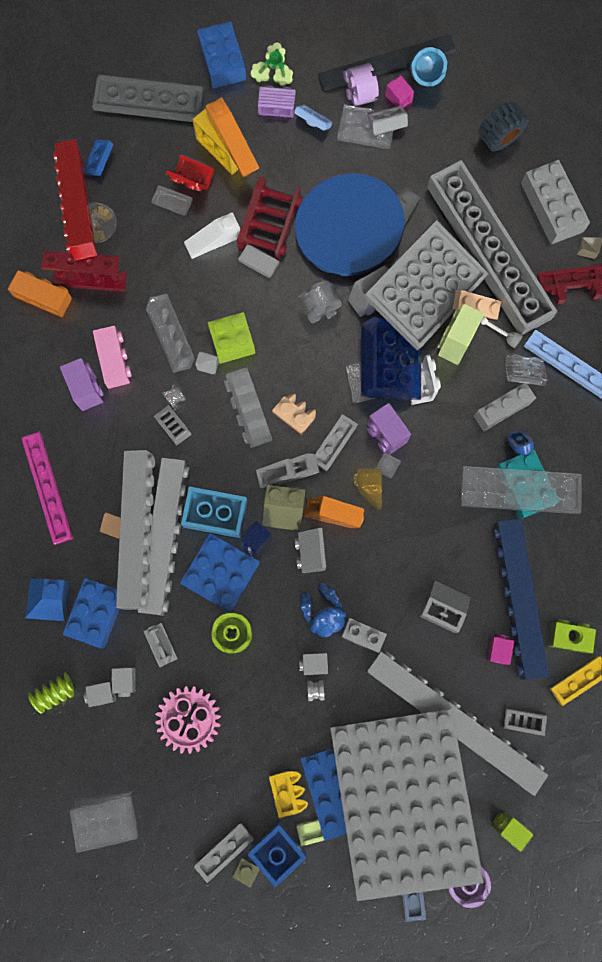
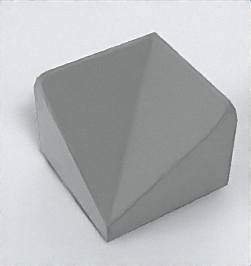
(207, 363)

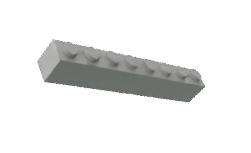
(135, 530)
(164, 531)

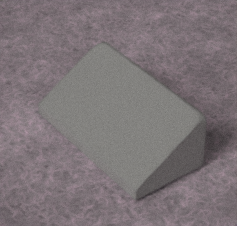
(388, 120)

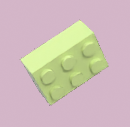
(459, 333)

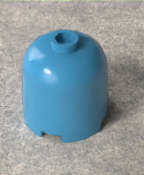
(428, 66)

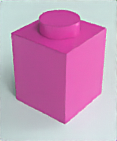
(399, 92)
(500, 649)

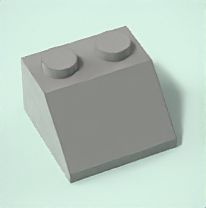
(311, 551)

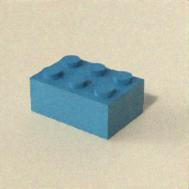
(214, 512)

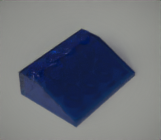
(388, 363)

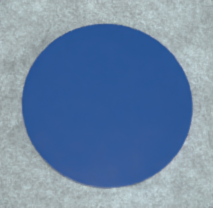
(349, 224)

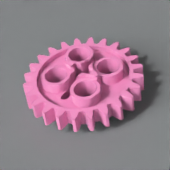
(172, 711)

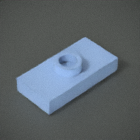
(313, 118)

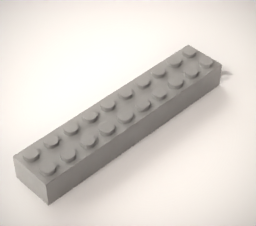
(491, 247)

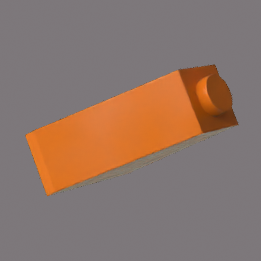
(334, 512)

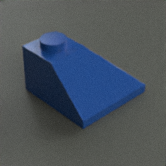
(47, 599)

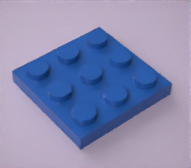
(220, 572)

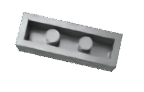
(504, 406)

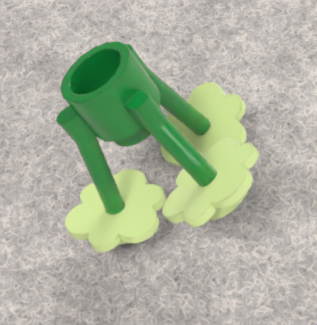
(274, 58)

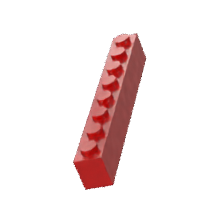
(75, 200)

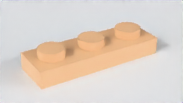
(486, 305)

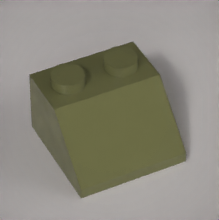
(283, 507)

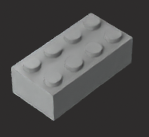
(555, 202)

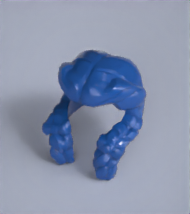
(327, 619)

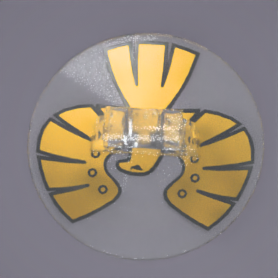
(103, 221)

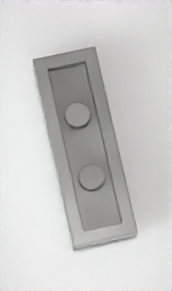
(335, 442)
(224, 852)

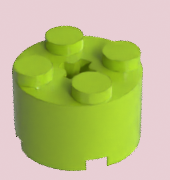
(230, 644)

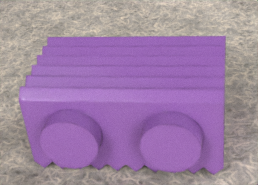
(276, 101)

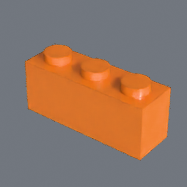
(40, 293)

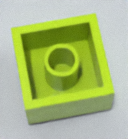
(231, 337)

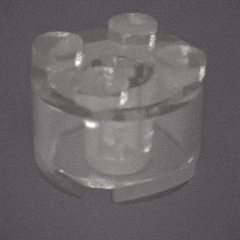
(320, 301)

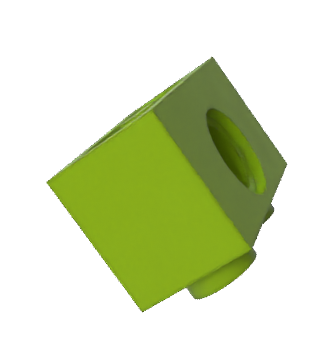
(584, 636)
(512, 830)

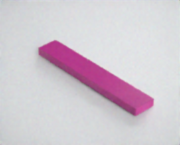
(47, 488)

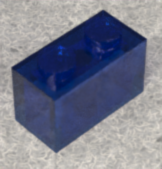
(256, 539)

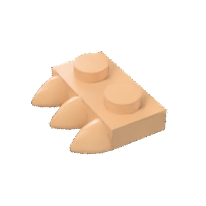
(294, 414)

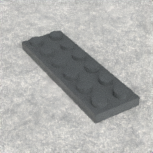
(147, 98)

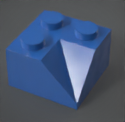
(277, 853)

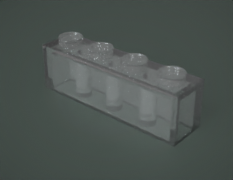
(170, 333)
(248, 407)

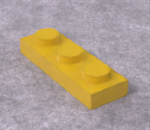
(578, 681)

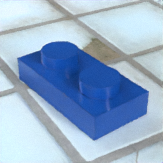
(98, 157)

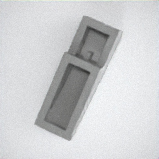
(287, 470)

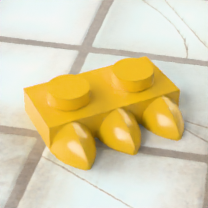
(286, 793)

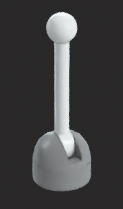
(512, 338)

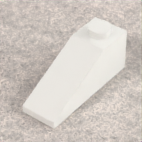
(214, 235)

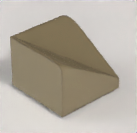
(589, 247)

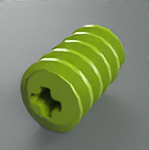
(45, 699)

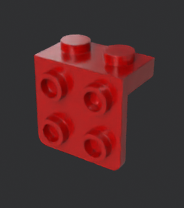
(193, 173)

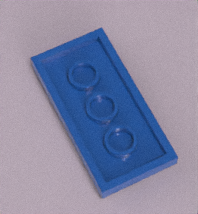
(325, 792)

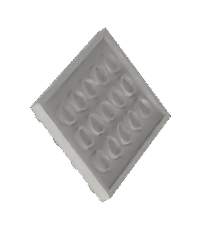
(422, 285)

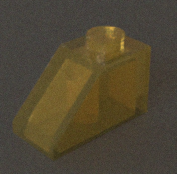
(370, 486)

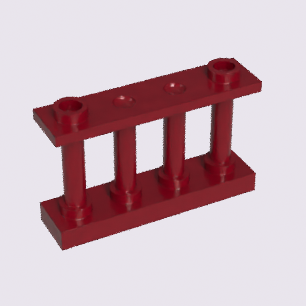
(256, 206)
(89, 273)

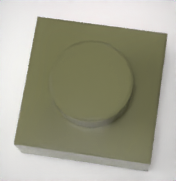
(246, 872)

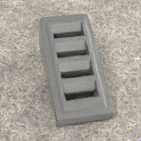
(179, 437)
(543, 718)

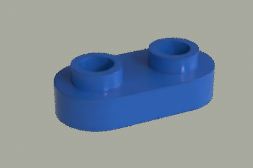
(520, 442)

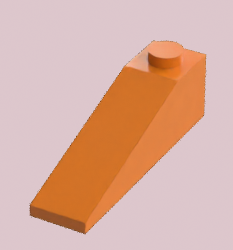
(231, 136)

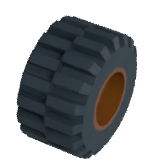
(503, 126)

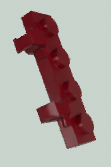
(561, 280)

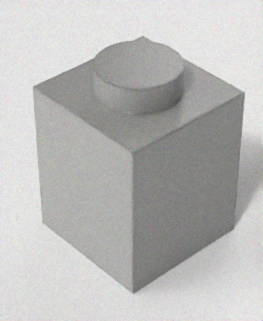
(314, 664)
(123, 681)
(99, 694)

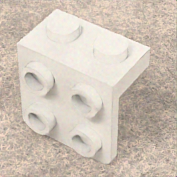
(429, 383)

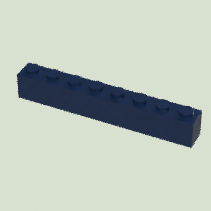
(521, 599)

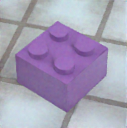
(82, 384)
(388, 429)

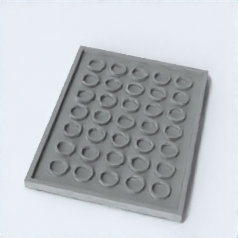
(405, 805)

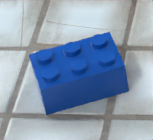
(221, 54)
(93, 614)

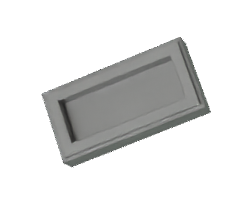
(258, 261)

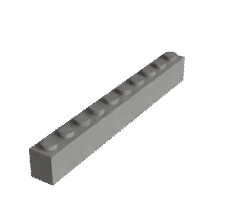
(468, 731)

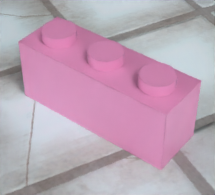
(112, 356)

